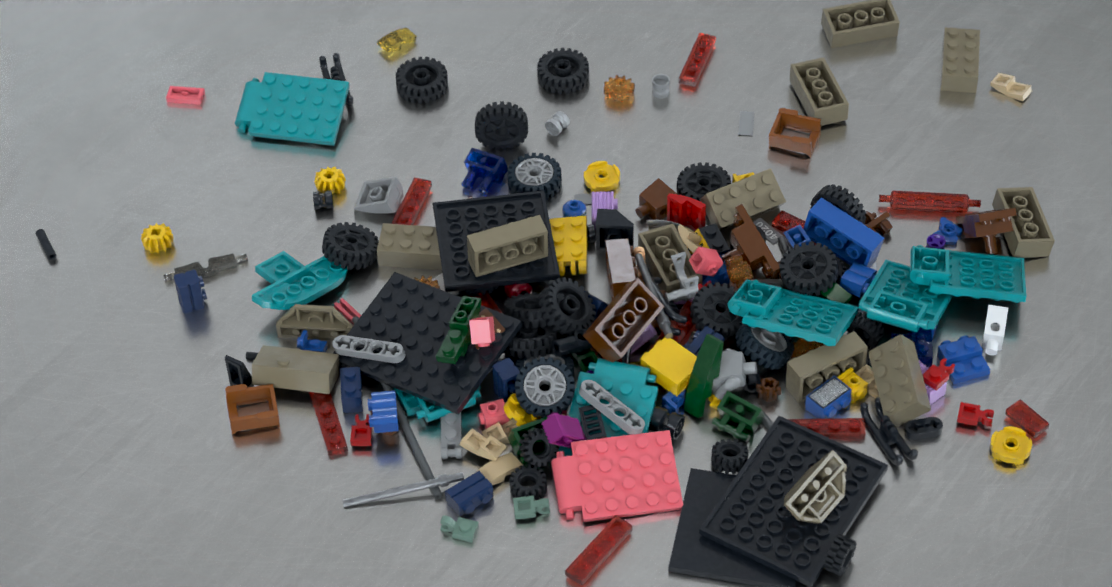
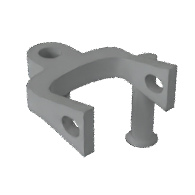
(687, 291)

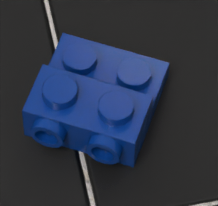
(966, 356)

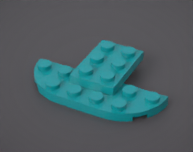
(294, 282)

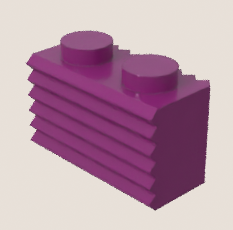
(563, 430)

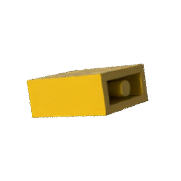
(670, 364)

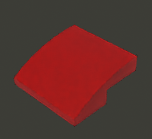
(686, 211)

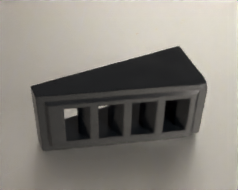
(237, 372)
(602, 434)

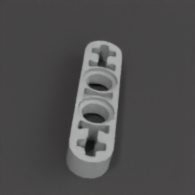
(367, 351)
(593, 392)

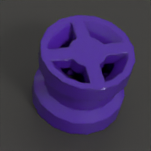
(935, 241)

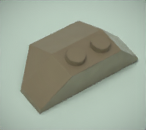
(319, 321)
(818, 490)

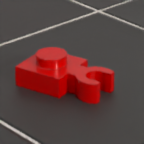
(937, 376)
(972, 414)
(361, 432)

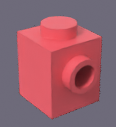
(706, 261)
(482, 331)
(492, 413)

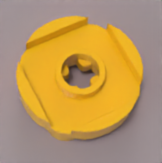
(610, 173)
(513, 409)
(1007, 454)

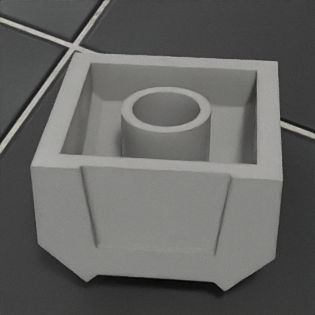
(380, 196)

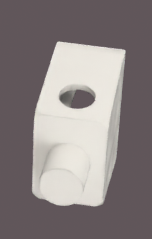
(994, 333)

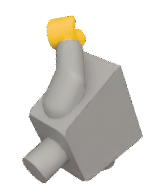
(731, 375)

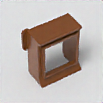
(791, 120)
(241, 395)

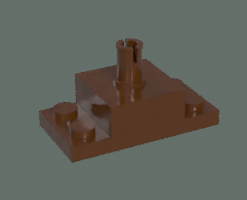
(987, 225)
(751, 246)

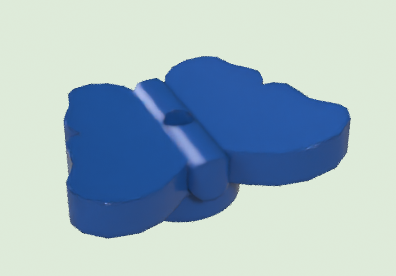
(949, 231)

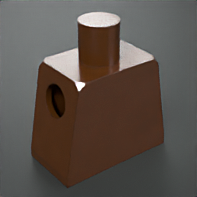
(654, 200)

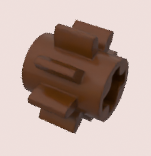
(768, 389)

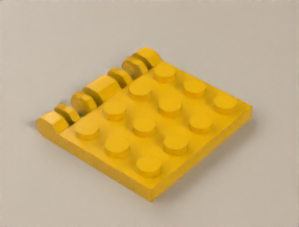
(570, 243)

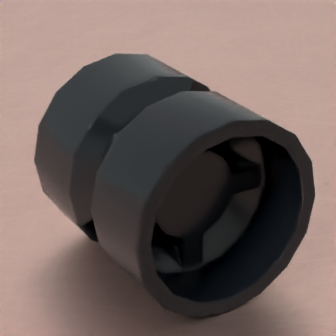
(664, 420)

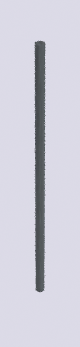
(412, 440)

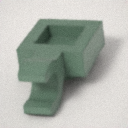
(527, 507)
(462, 529)

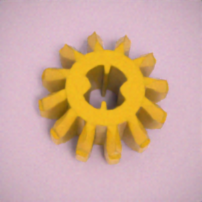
(330, 179)
(157, 238)

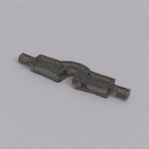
(215, 266)

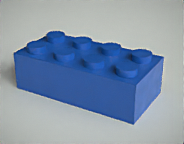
(842, 234)

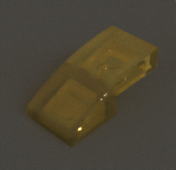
(395, 39)

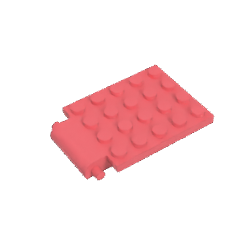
(618, 477)

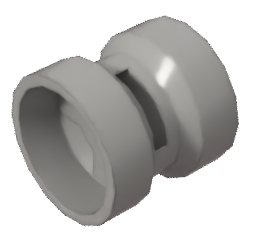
(660, 86)
(557, 123)

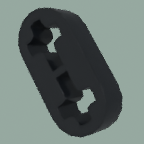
(923, 428)

